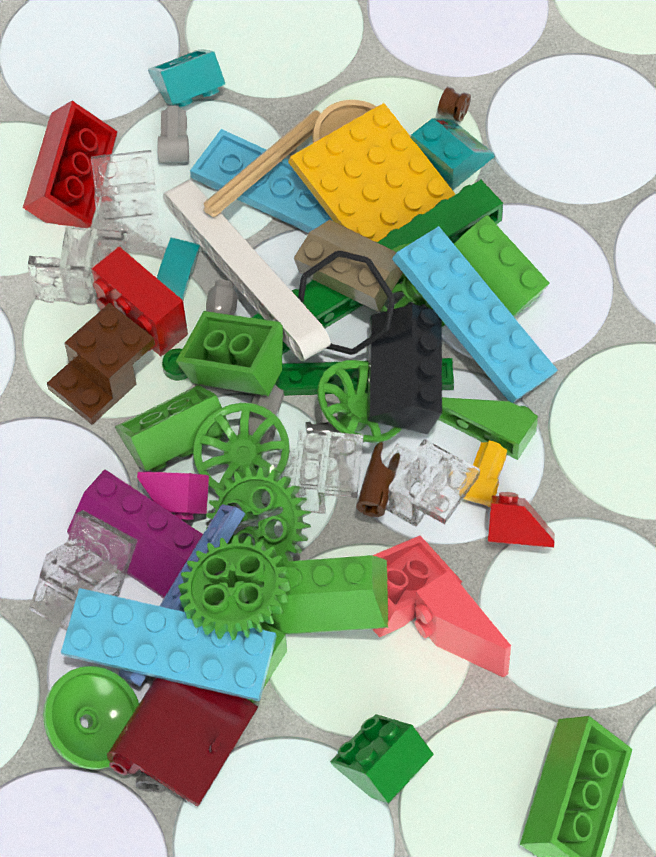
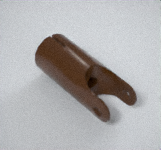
(375, 486)

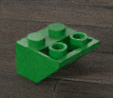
(382, 757)

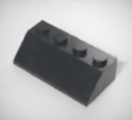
(406, 369)

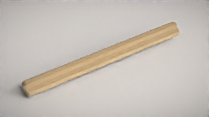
(261, 165)

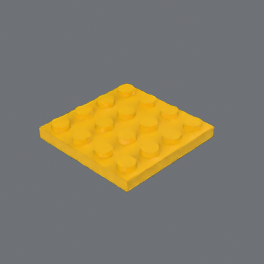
(371, 175)

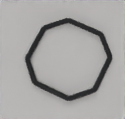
(379, 278)

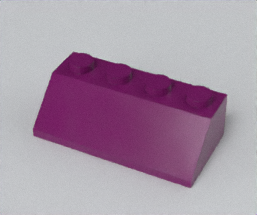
(162, 537)

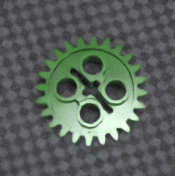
(248, 493)
(234, 587)

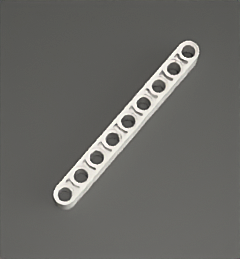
(247, 270)

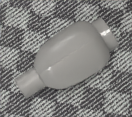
(222, 298)

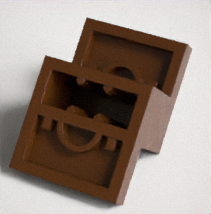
(100, 363)

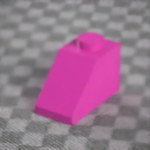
(177, 492)

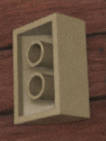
(347, 275)

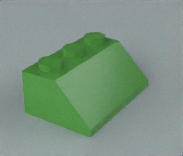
(502, 265)
(233, 353)
(169, 428)

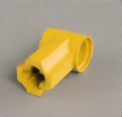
(490, 461)

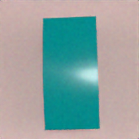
(178, 265)

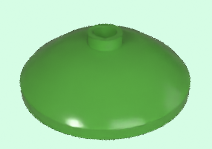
(100, 699)

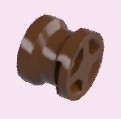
(454, 104)

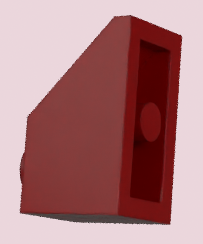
(517, 522)

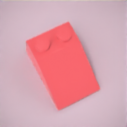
(408, 570)
(460, 626)

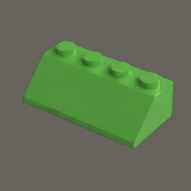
(334, 595)
(577, 791)

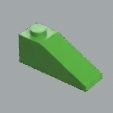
(493, 421)

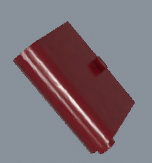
(173, 736)

